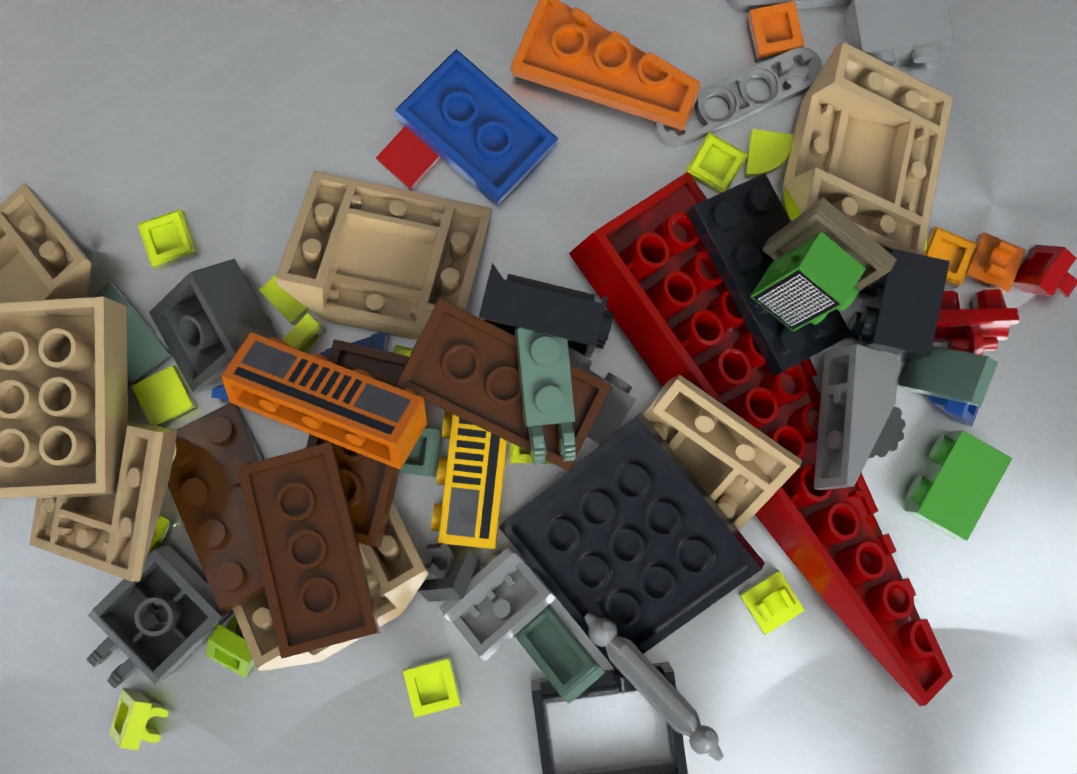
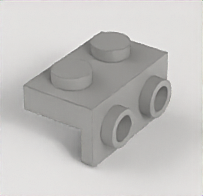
(498, 602)

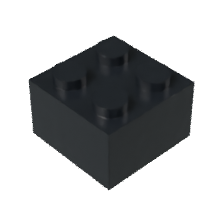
(902, 307)

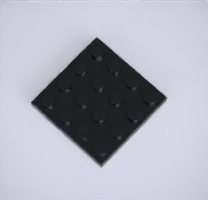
(632, 539)

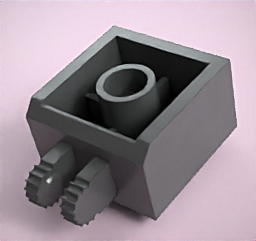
(131, 622)

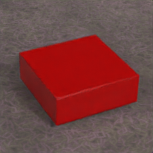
(408, 158)

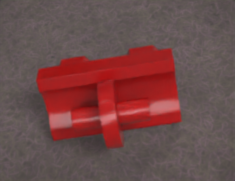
(975, 328)

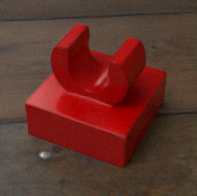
(1046, 271)

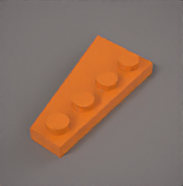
(588, 61)

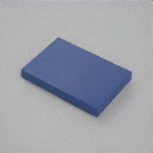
(476, 127)

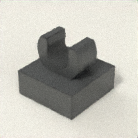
(448, 573)

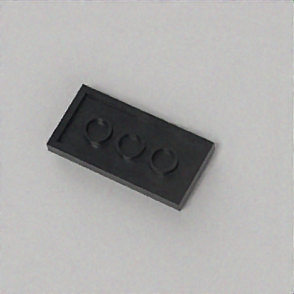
(734, 233)

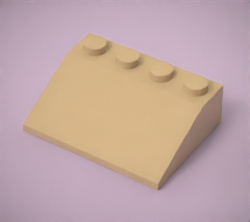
(62, 397)

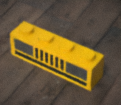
(472, 485)

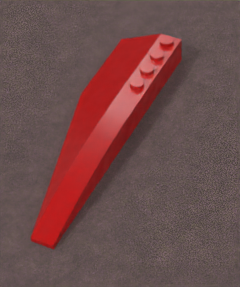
(688, 325)

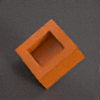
(775, 29)

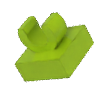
(230, 649)

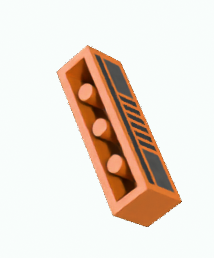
(325, 399)

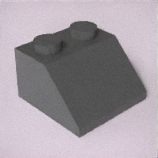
(209, 320)

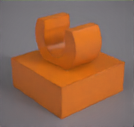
(995, 263)

